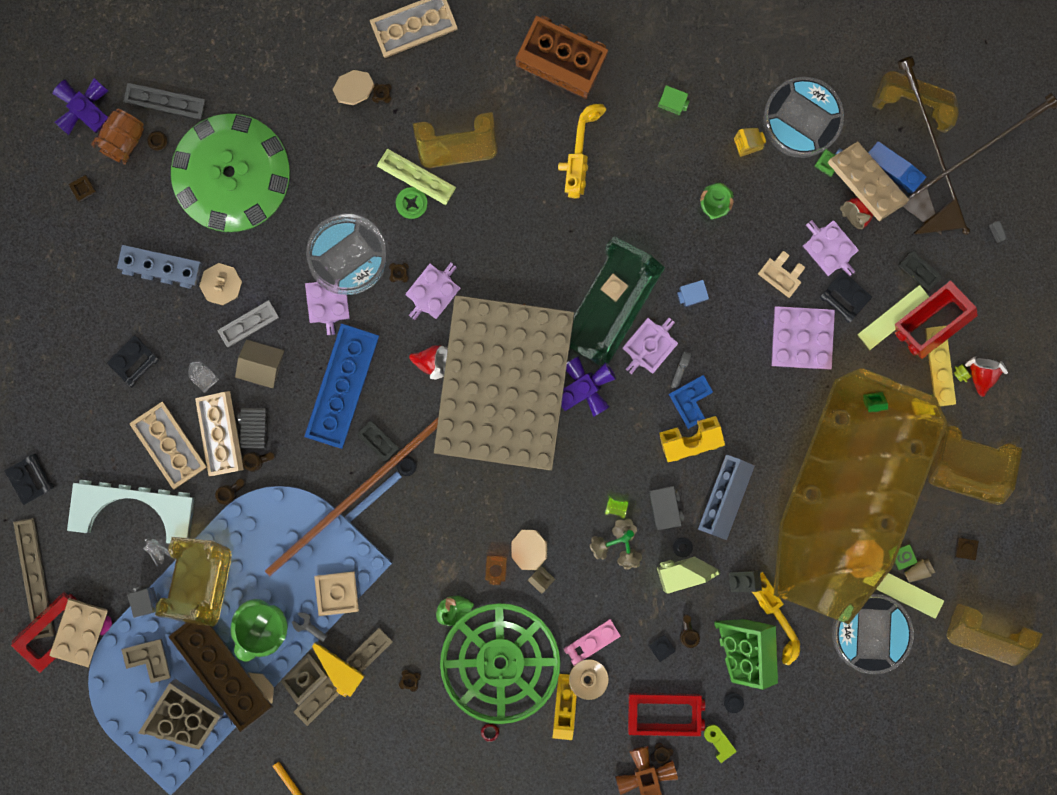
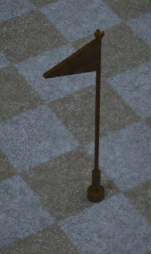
(920, 202)
(950, 216)

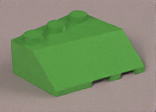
(750, 652)

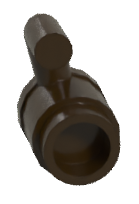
(254, 461)
(227, 494)
(689, 637)

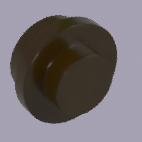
(157, 140)

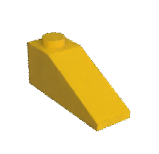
(749, 141)
(340, 672)
(564, 709)

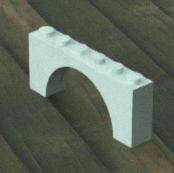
(90, 499)

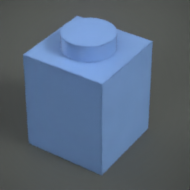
(692, 293)

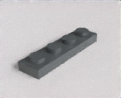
(164, 101)

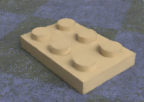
(78, 632)

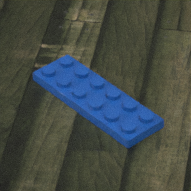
(341, 386)

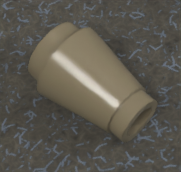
(920, 570)

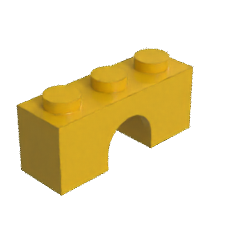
(707, 438)

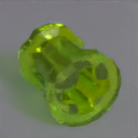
(616, 508)

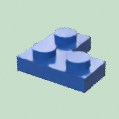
(686, 398)

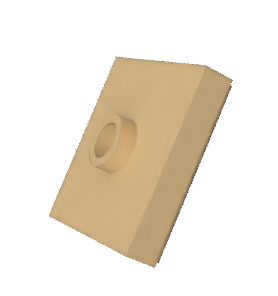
(336, 593)

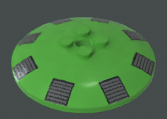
(237, 200)

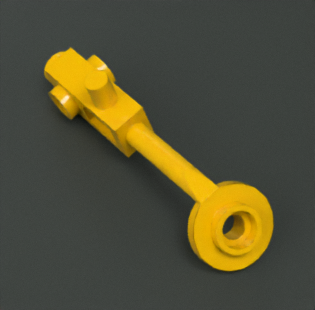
(577, 162)
(771, 605)

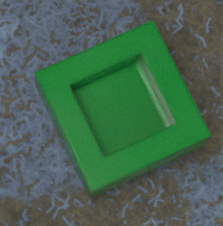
(875, 402)

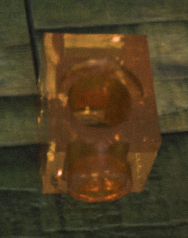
(495, 560)

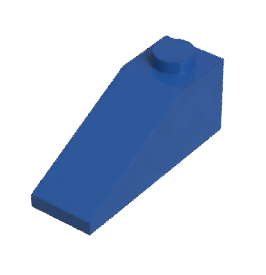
(897, 168)

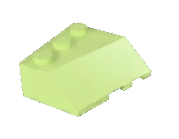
(685, 574)

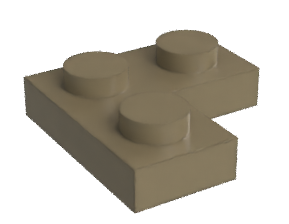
(152, 655)

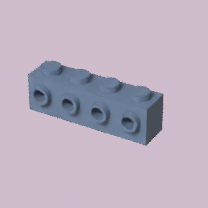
(160, 266)
(726, 497)

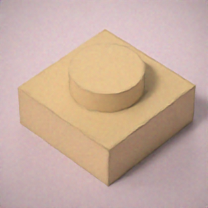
(614, 287)

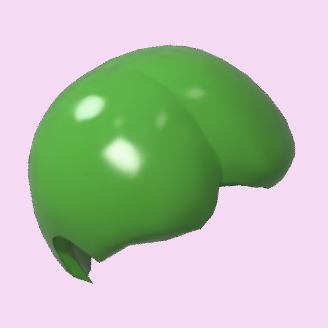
(257, 629)

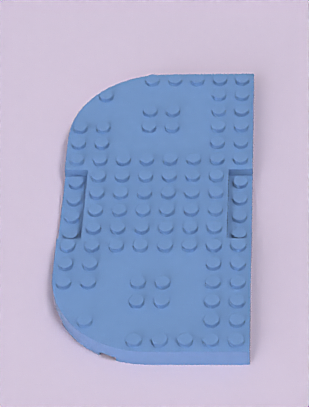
(257, 532)

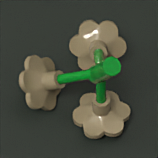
(624, 532)

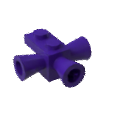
(80, 106)
(586, 386)

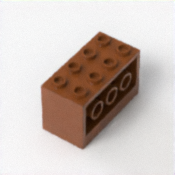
(556, 68)

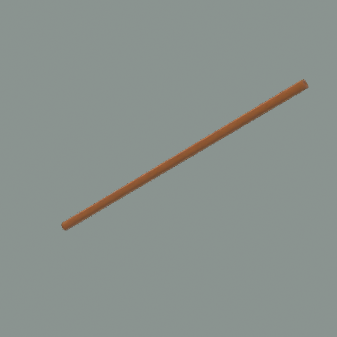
(352, 498)

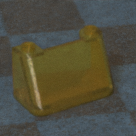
(944, 102)
(458, 147)
(975, 468)
(196, 581)
(966, 633)

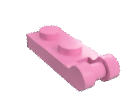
(592, 641)

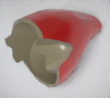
(856, 213)

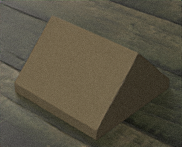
(259, 363)
(304, 678)

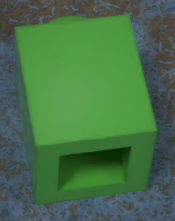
(674, 100)

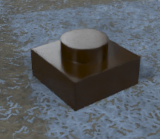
(82, 188)
(966, 549)

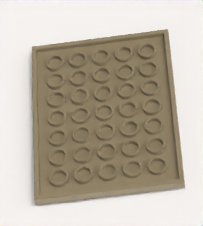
(503, 382)

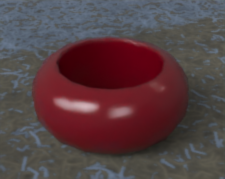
(490, 725)

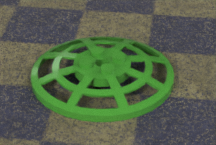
(500, 676)

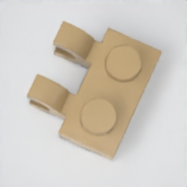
(779, 277)

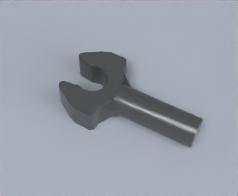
(681, 369)
(308, 626)

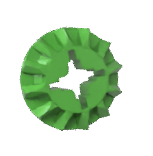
(411, 193)

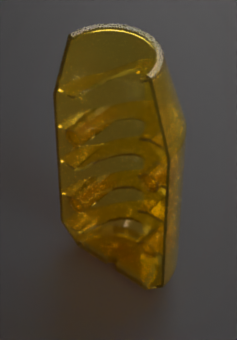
(858, 474)

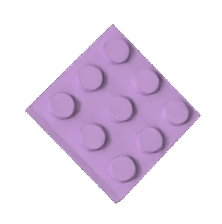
(802, 338)

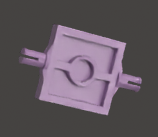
(830, 248)
(432, 291)
(325, 306)
(650, 345)

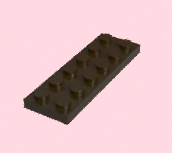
(221, 673)

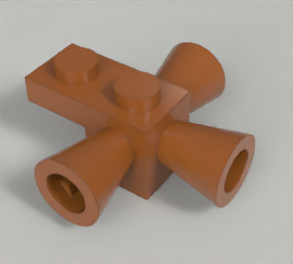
(646, 776)

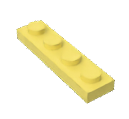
(941, 370)

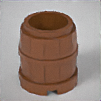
(119, 135)

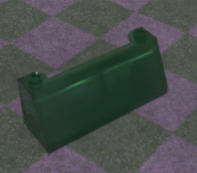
(601, 321)

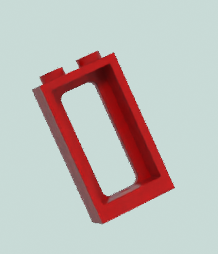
(926, 310)
(21, 641)
(664, 729)

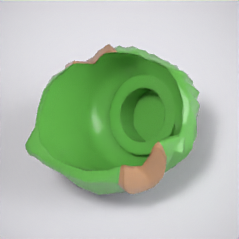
(716, 200)
(453, 609)

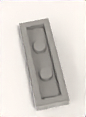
(248, 324)

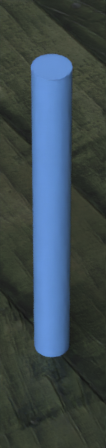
(373, 496)

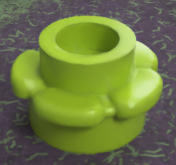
(962, 373)

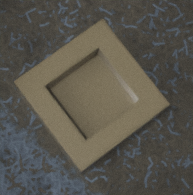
(541, 579)

